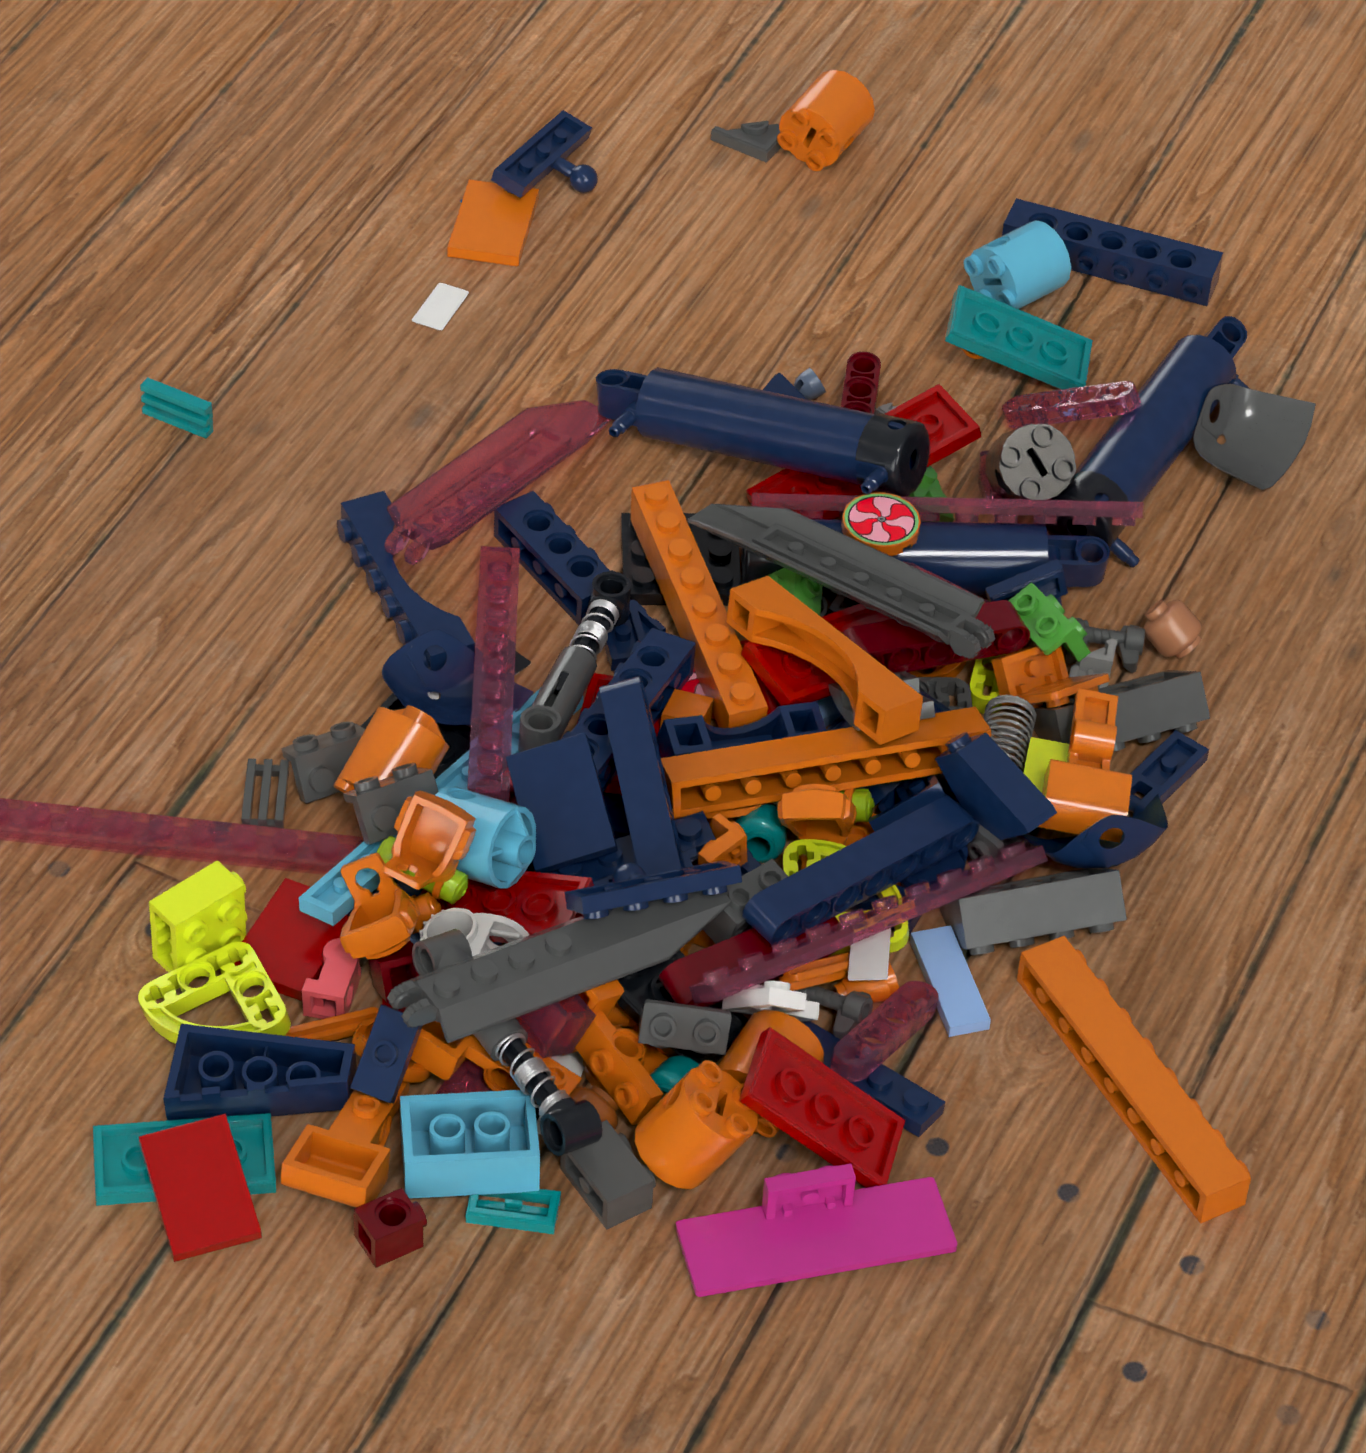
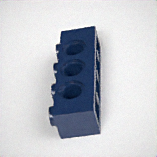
(549, 551)

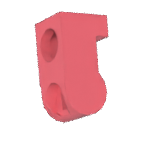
(336, 985)

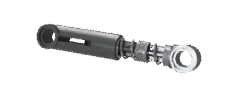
(576, 664)
(564, 1122)

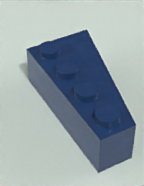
(255, 1074)

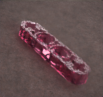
(1072, 404)
(879, 1027)

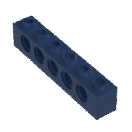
(1127, 253)
(664, 665)

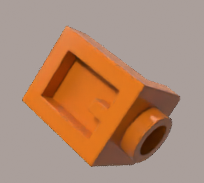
(729, 843)

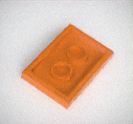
(492, 224)

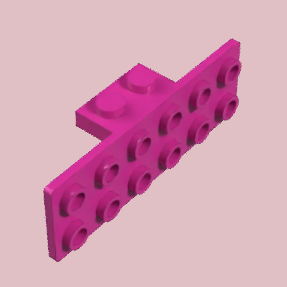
(814, 1228)

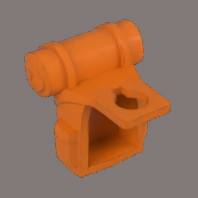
(385, 919)

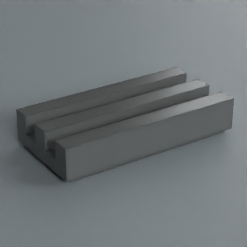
(268, 771)

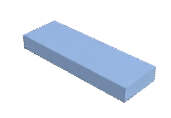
(949, 974)

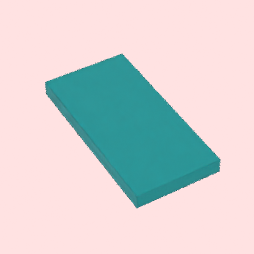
(1018, 340)
(121, 1169)

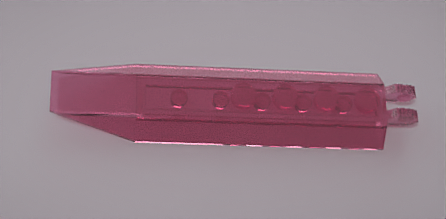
(489, 475)

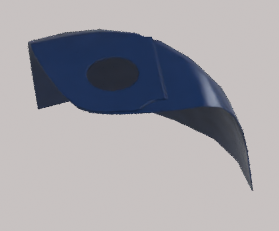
(412, 680)
(1092, 852)

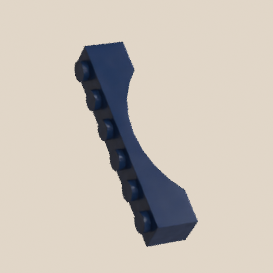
(366, 527)

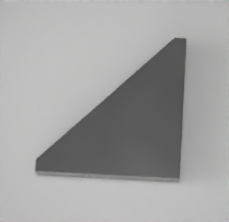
(752, 139)

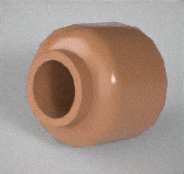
(1172, 628)

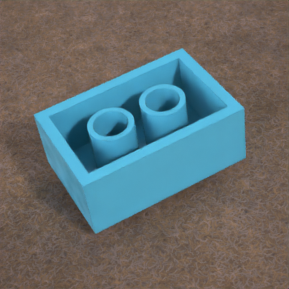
(469, 1144)

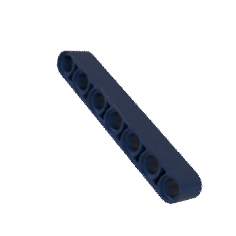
(641, 776)
(860, 870)

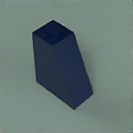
(993, 786)

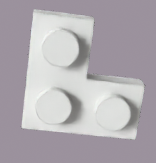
(773, 996)

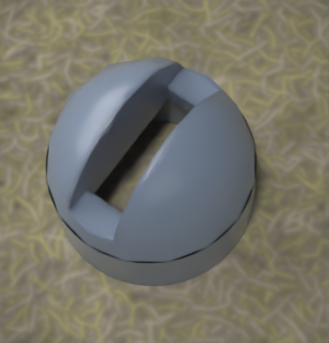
(809, 385)

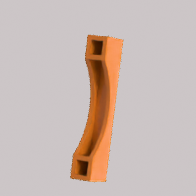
(774, 617)

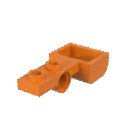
(1084, 786)
(616, 1055)
(445, 1058)
(350, 1157)

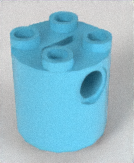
(1020, 265)
(502, 839)

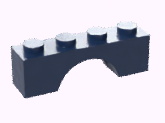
(694, 735)

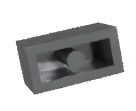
(610, 1178)

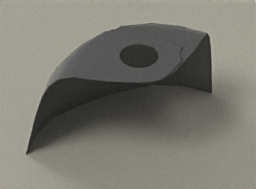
(1260, 433)

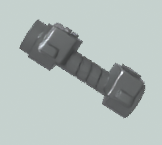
(1129, 642)
(851, 1008)

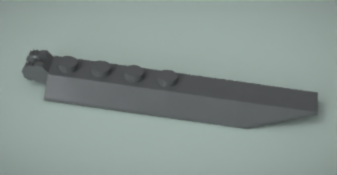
(854, 572)
(551, 965)

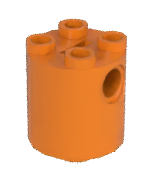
(826, 119)
(393, 741)
(741, 1052)
(695, 1127)

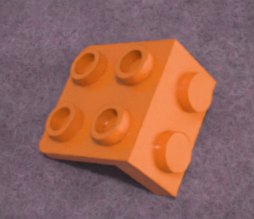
(1040, 677)

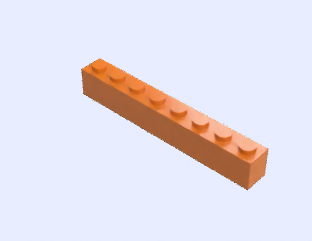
(695, 605)
(836, 758)
(1134, 1079)

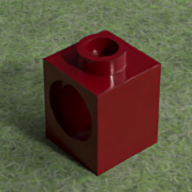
(389, 1227)

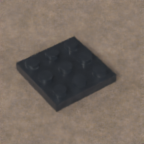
(719, 555)

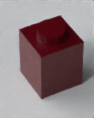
(392, 970)

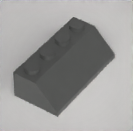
(1143, 709)
(1035, 908)

